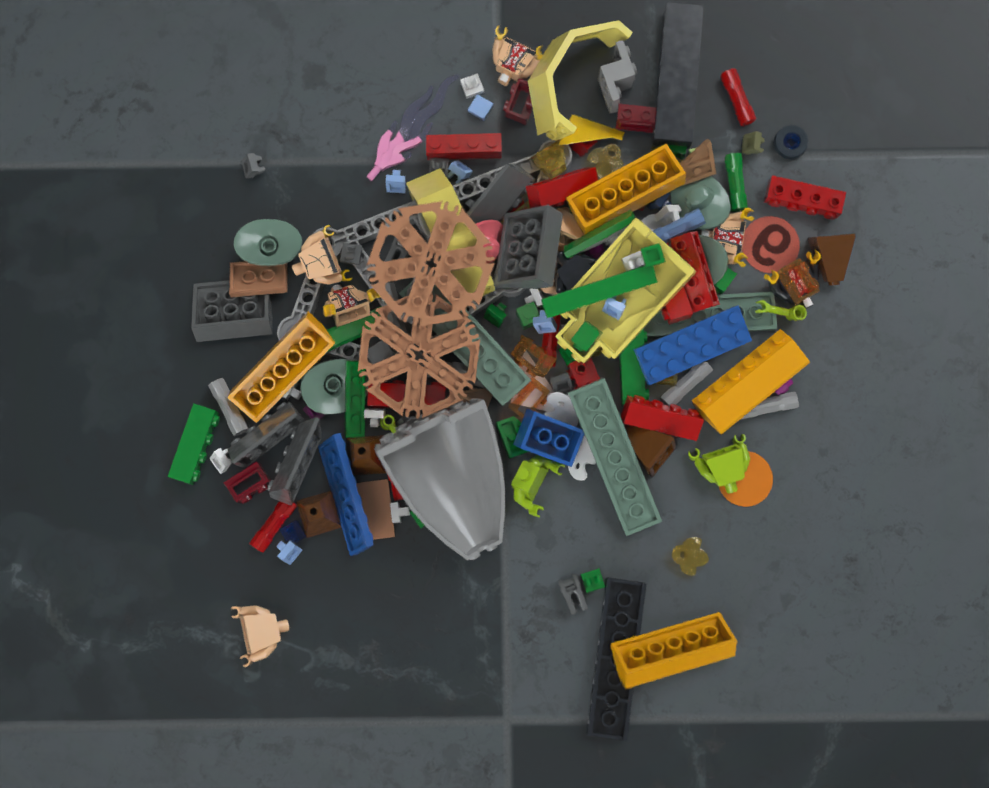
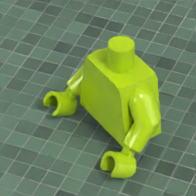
(725, 464)
(529, 479)

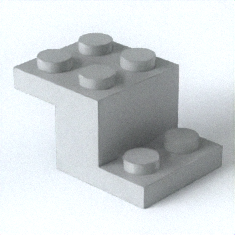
(617, 76)

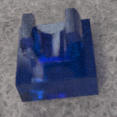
(293, 532)

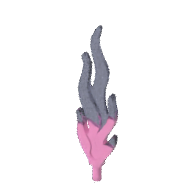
(408, 135)

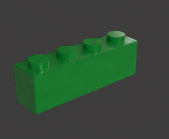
(631, 376)
(193, 444)

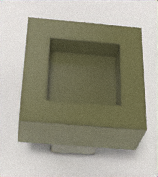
(752, 143)

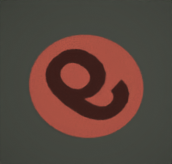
(770, 244)

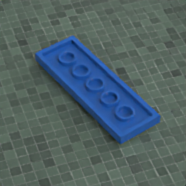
(692, 345)
(345, 495)

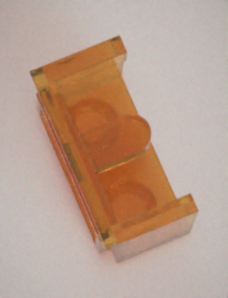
(803, 271)
(545, 361)
(523, 395)

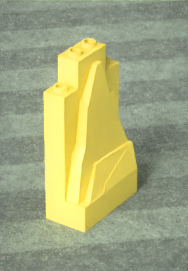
(640, 303)

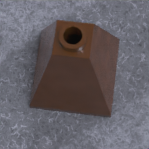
(835, 255)
(650, 447)
(369, 462)
(326, 517)

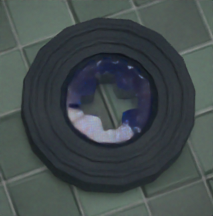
(797, 135)

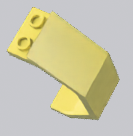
(541, 84)
(436, 188)

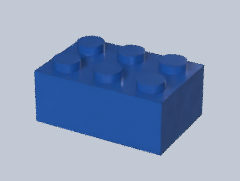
(549, 437)

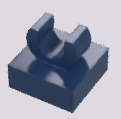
(659, 203)

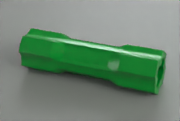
(734, 168)

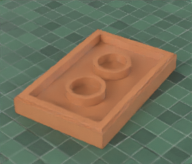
(254, 279)
(377, 507)

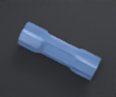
(689, 222)

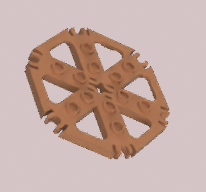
(418, 250)
(416, 373)

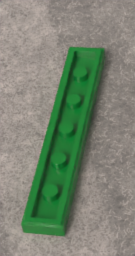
(598, 291)

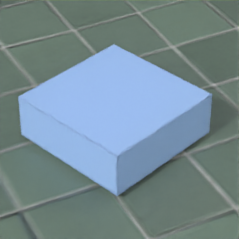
(480, 107)

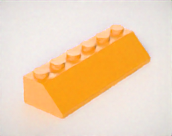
(627, 189)
(281, 367)
(750, 381)
(673, 649)

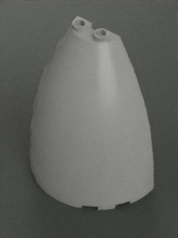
(450, 475)

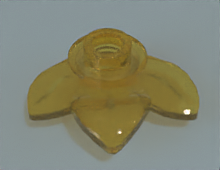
(604, 163)
(692, 555)

